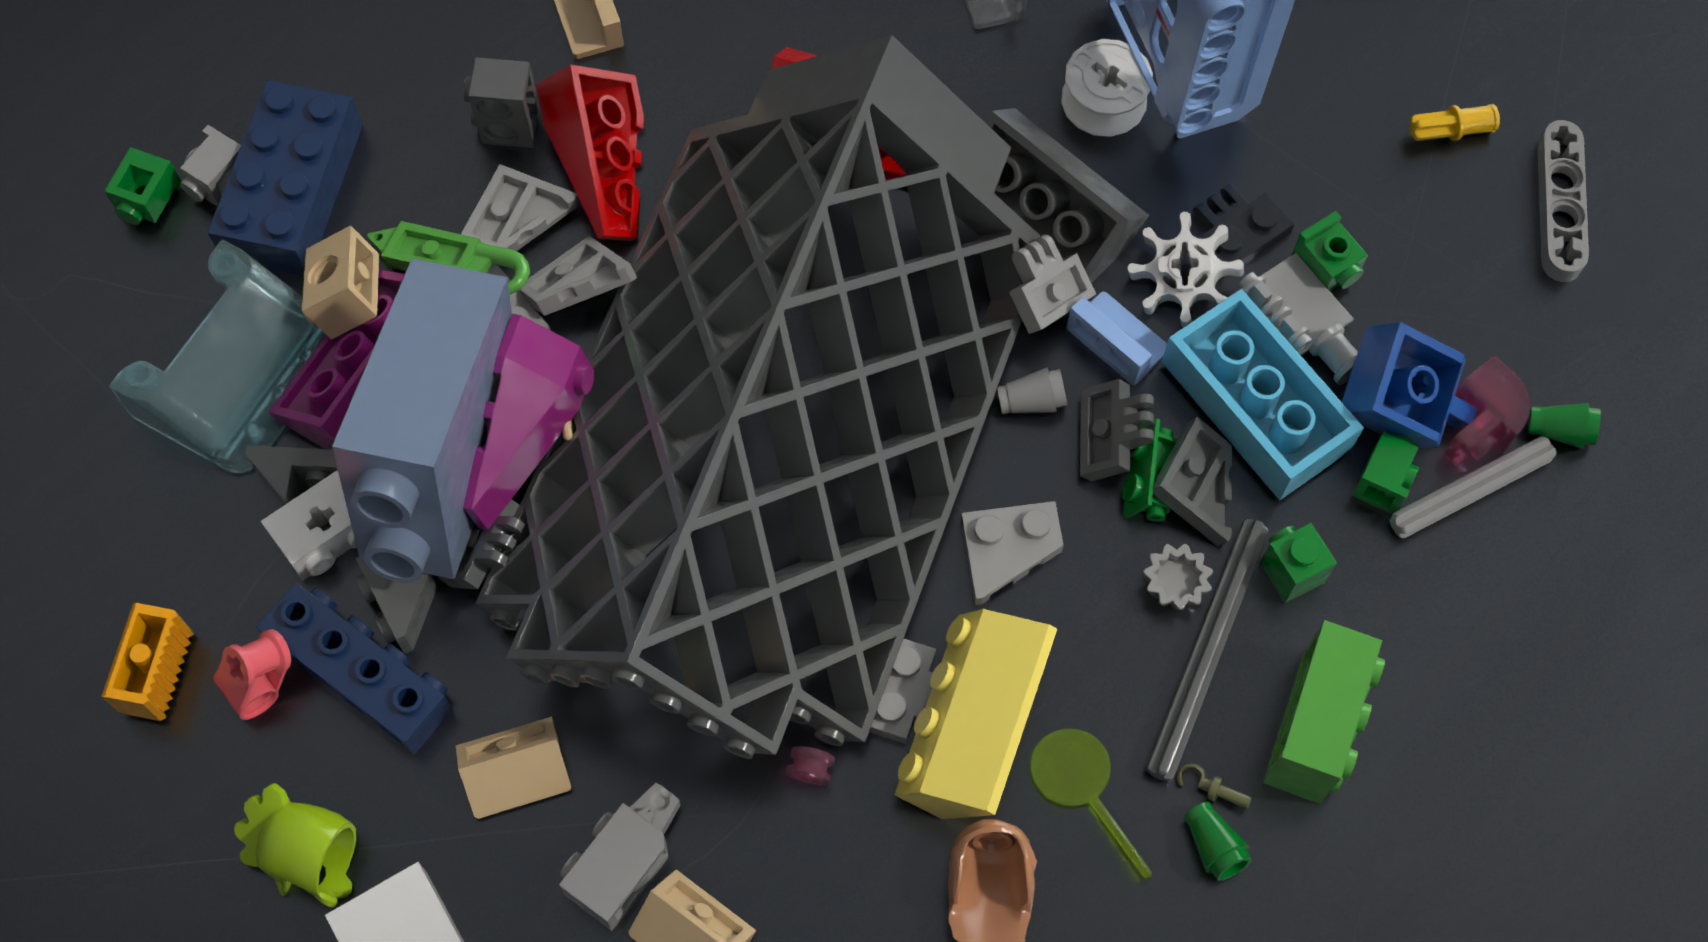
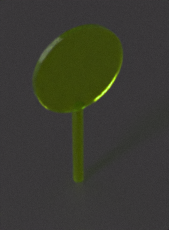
(1074, 770)

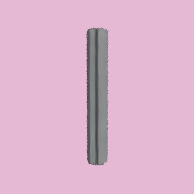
(1472, 487)

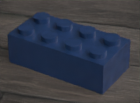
(287, 175)

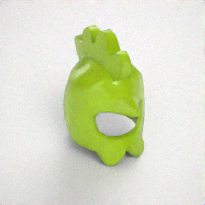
(295, 841)

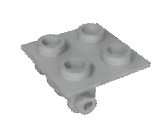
(1295, 302)

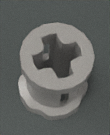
(1335, 352)

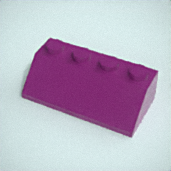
(328, 379)

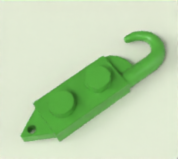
(446, 248)

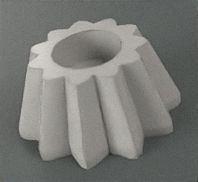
(1178, 577)

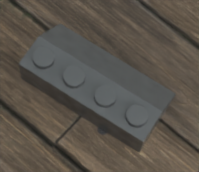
(1063, 195)

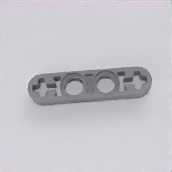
(1566, 200)

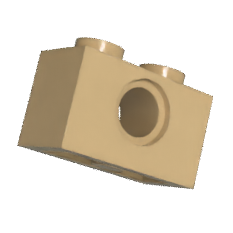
(340, 283)

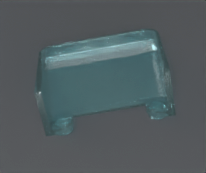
(229, 369)

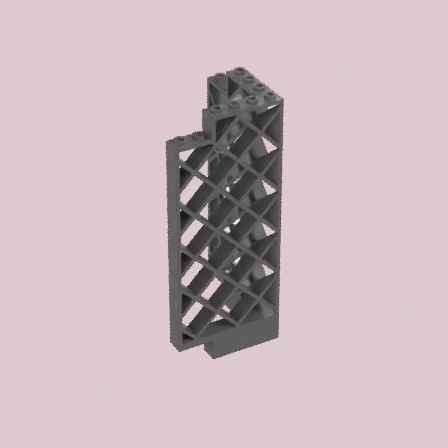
(709, 343)

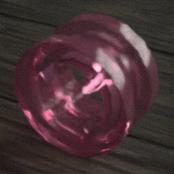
(810, 765)

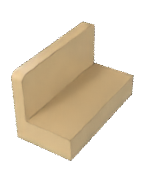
(590, 26)
(512, 768)
(686, 913)

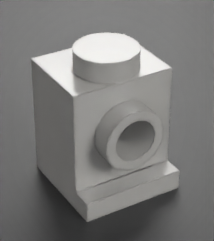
(209, 166)

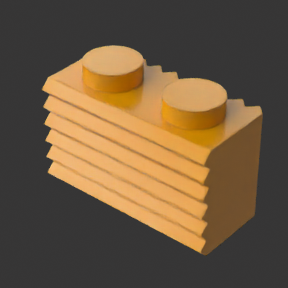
(147, 662)

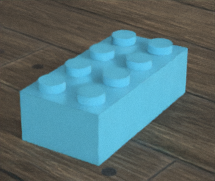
(1261, 394)

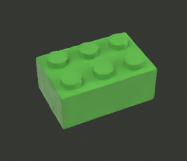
(1325, 713)

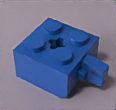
(1407, 385)

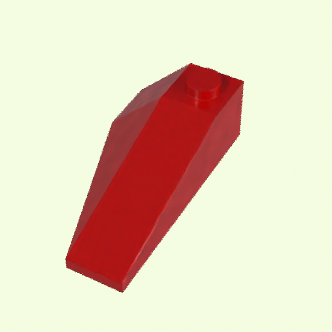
(594, 130)

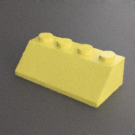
(975, 714)

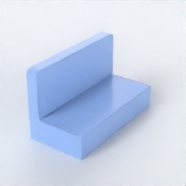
(1116, 336)

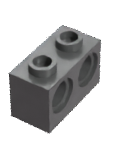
(503, 102)

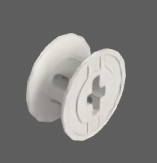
(1105, 88)

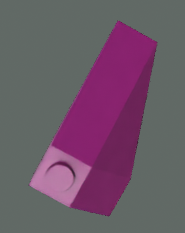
(535, 398)

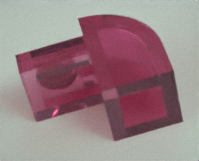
(1500, 413)

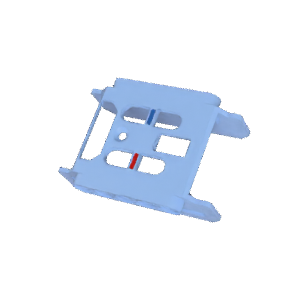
(1214, 56)

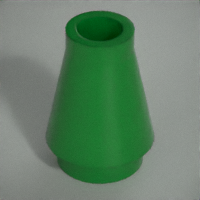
(1568, 423)
(1218, 843)

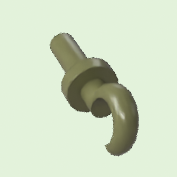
(1214, 788)

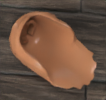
(991, 883)

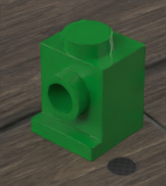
(142, 186)
(1331, 252)
(1388, 473)

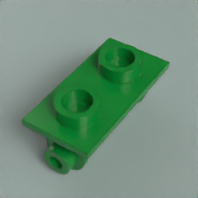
(1144, 469)

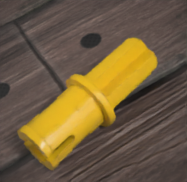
(1454, 122)

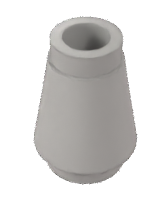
(1033, 393)

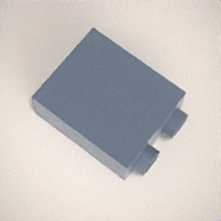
(420, 419)

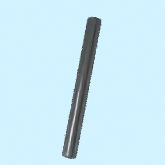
(1207, 650)

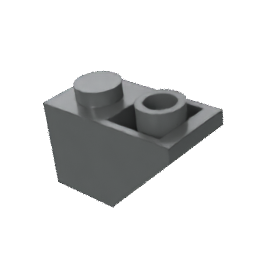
(401, 603)

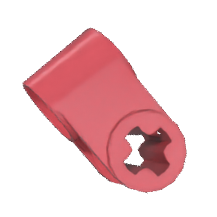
(253, 673)

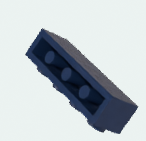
(358, 669)

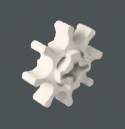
(1167, 264)

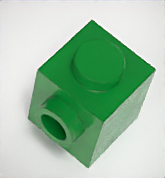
(1297, 561)

